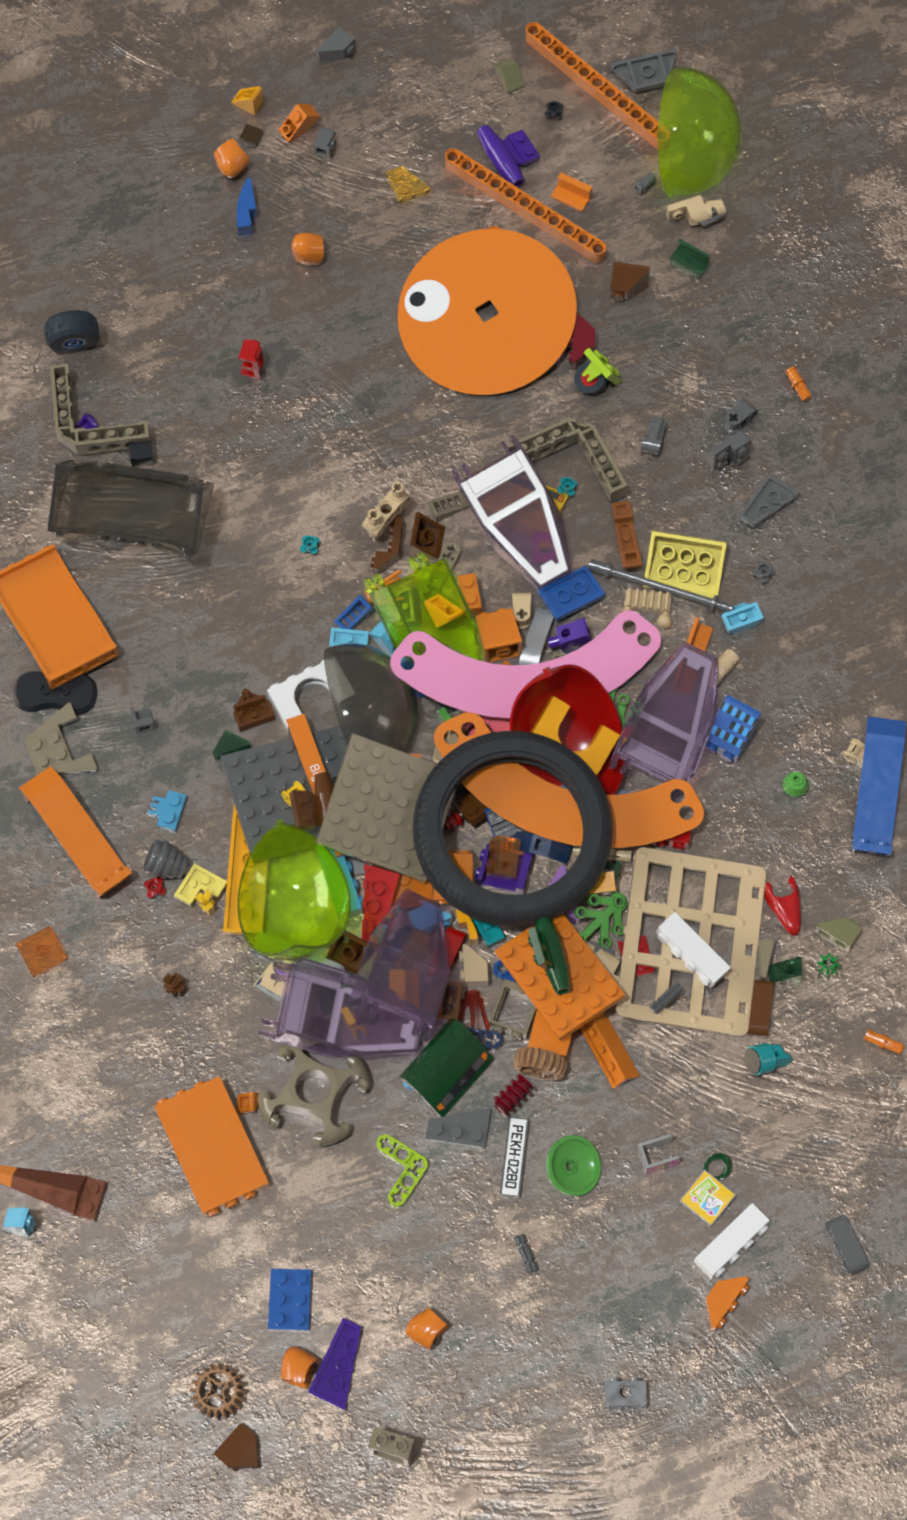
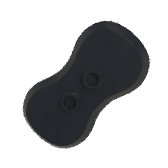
(35, 694)

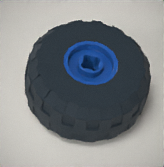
(71, 331)

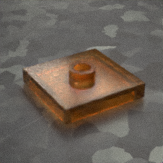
(41, 951)

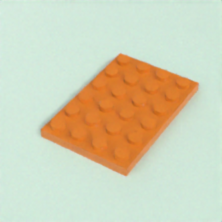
(591, 984)

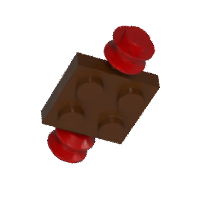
(468, 808)

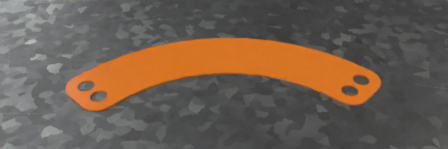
(552, 811)

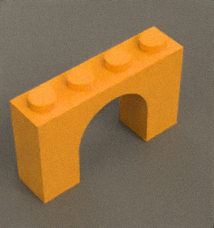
(594, 753)

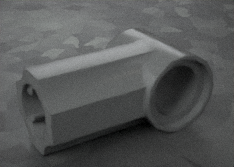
(653, 440)

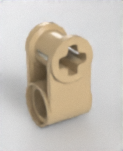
(522, 608)
(855, 752)

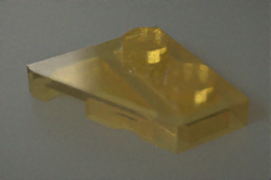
(406, 185)

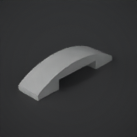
(536, 637)

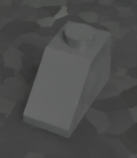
(336, 46)

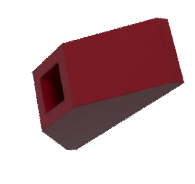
(582, 339)

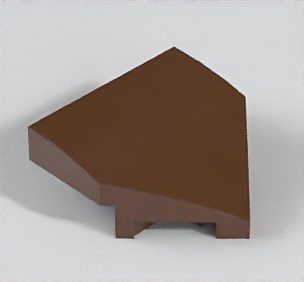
(252, 710)
(239, 1449)

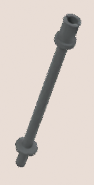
(608, 570)

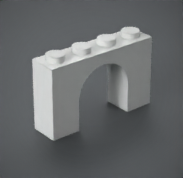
(284, 694)

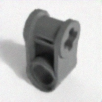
(739, 416)

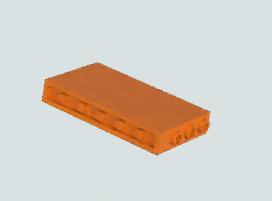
(211, 1146)

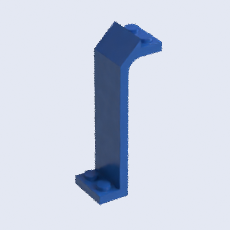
(879, 786)

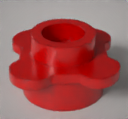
(149, 884)

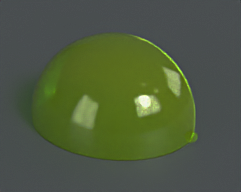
(696, 132)
(292, 895)

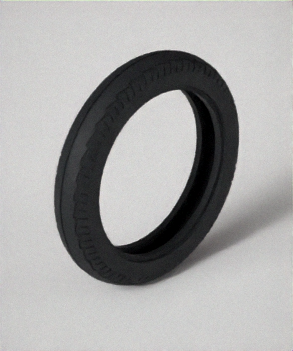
(513, 748)

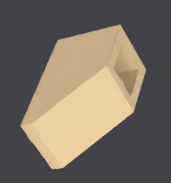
(475, 968)

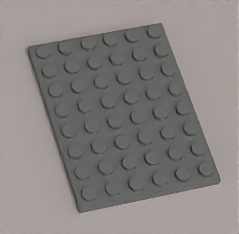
(263, 772)

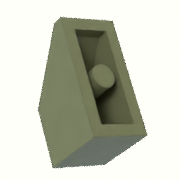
(840, 932)

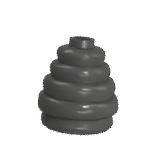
(165, 861)

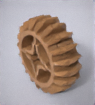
(540, 1064)
(227, 1406)

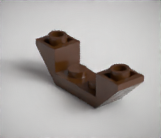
(385, 560)

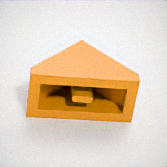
(249, 99)
(442, 610)

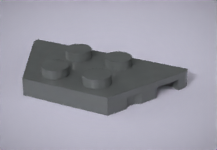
(645, 71)

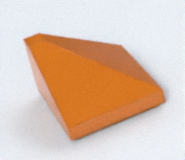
(247, 1102)

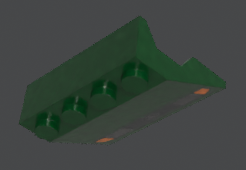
(447, 1066)

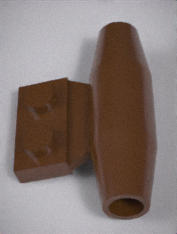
(309, 807)

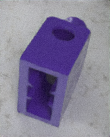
(571, 636)

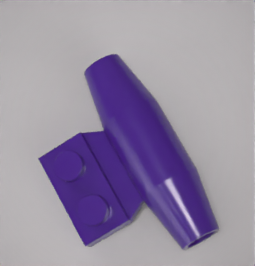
(508, 153)

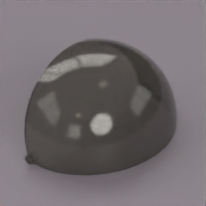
(370, 696)

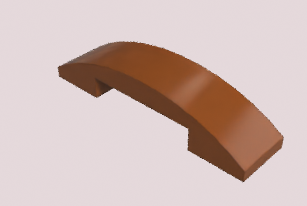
(626, 535)

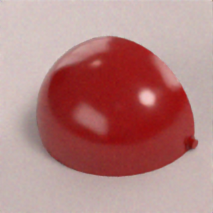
(588, 710)

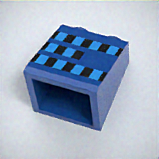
(732, 729)

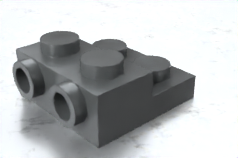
(730, 450)

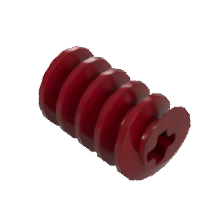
(512, 1095)

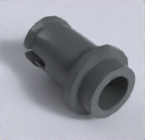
(645, 182)

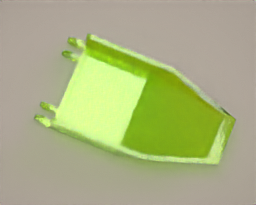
(404, 612)

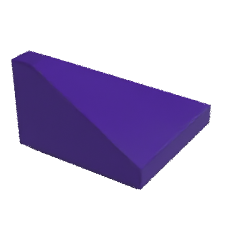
(87, 422)

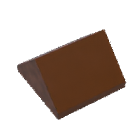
(426, 537)
(348, 951)

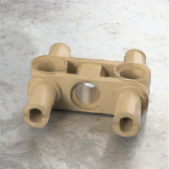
(395, 501)

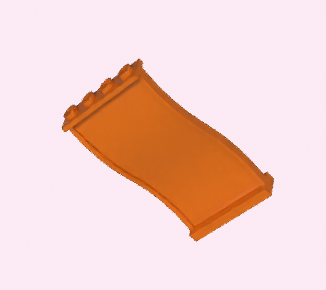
(54, 617)

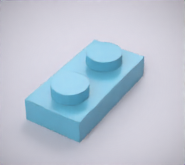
(342, 636)

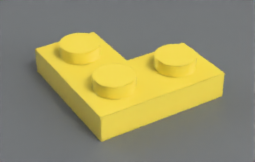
(199, 880)

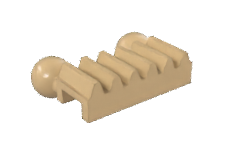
(649, 602)

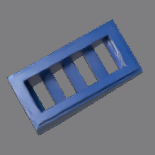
(349, 610)

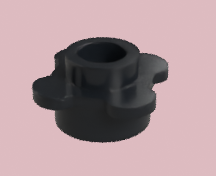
(554, 105)

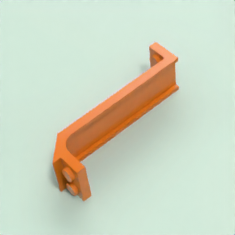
(75, 831)

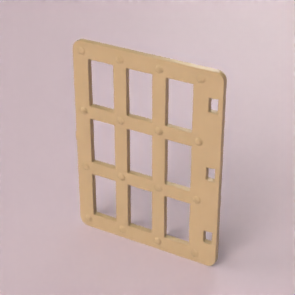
(746, 932)

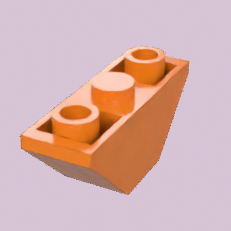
(723, 1299)

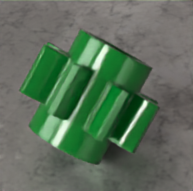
(823, 968)

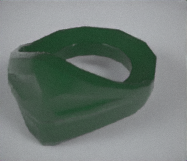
(717, 1156)

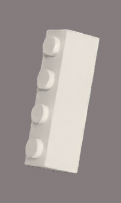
(692, 950)
(732, 1241)

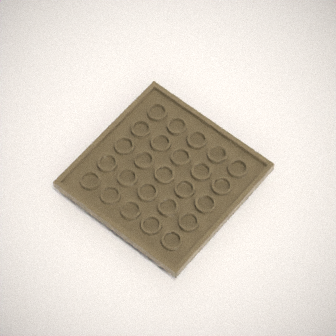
(375, 807)

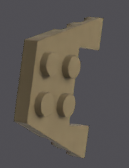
(49, 749)

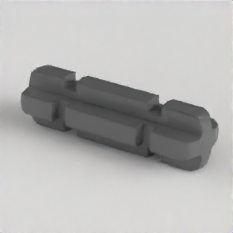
(666, 998)
(526, 1253)

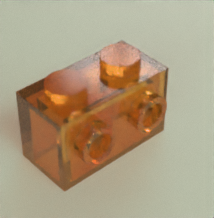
(503, 857)

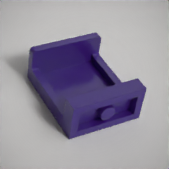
(515, 885)

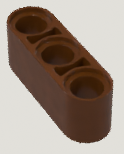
(760, 1008)

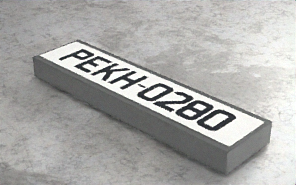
(514, 1157)

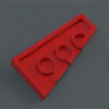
(379, 896)

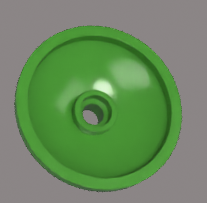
(582, 1163)

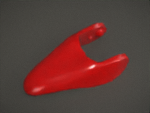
(786, 908)

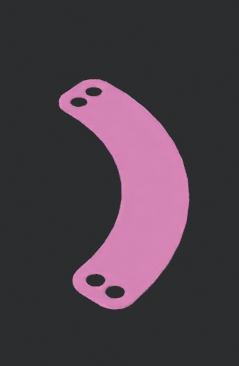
(492, 688)

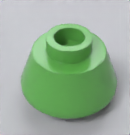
(795, 784)

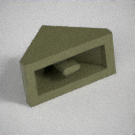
(510, 75)

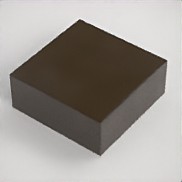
(250, 135)

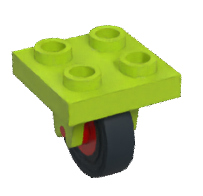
(593, 375)

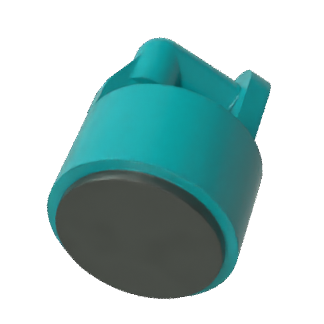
(762, 1058)

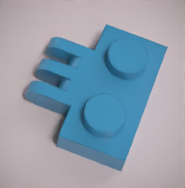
(168, 810)

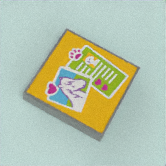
(707, 1198)

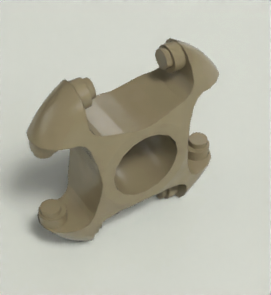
(319, 1112)

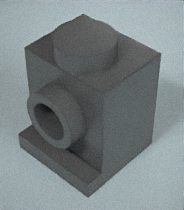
(324, 142)

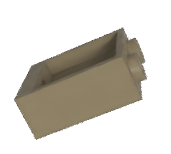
(513, 989)
(395, 1451)

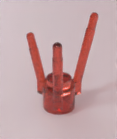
(472, 1001)

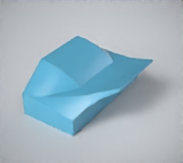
(742, 617)

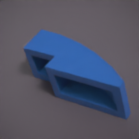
(246, 209)

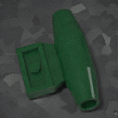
(550, 954)

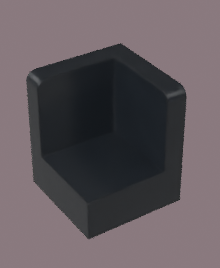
(141, 453)

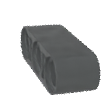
(846, 1244)

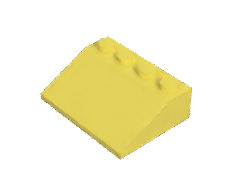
(686, 562)

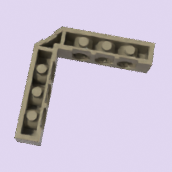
(586, 435)
(84, 440)

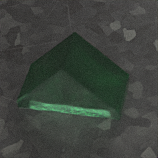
(229, 744)
(786, 972)

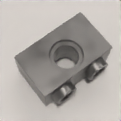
(615, 1401)

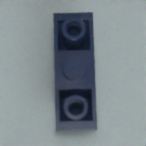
(543, 847)

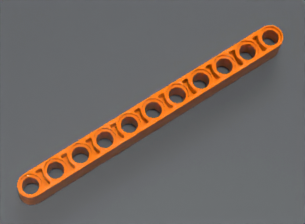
(590, 81)
(529, 212)

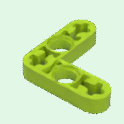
(407, 1163)

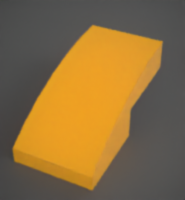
(465, 921)

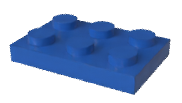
(571, 593)
(289, 1300)

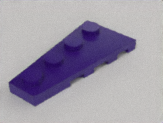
(335, 1371)

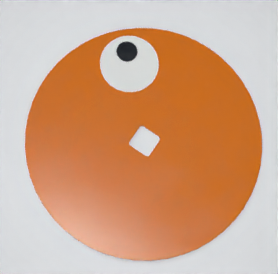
(508, 350)

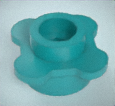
(567, 481)
(309, 540)

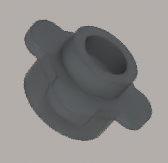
(763, 566)

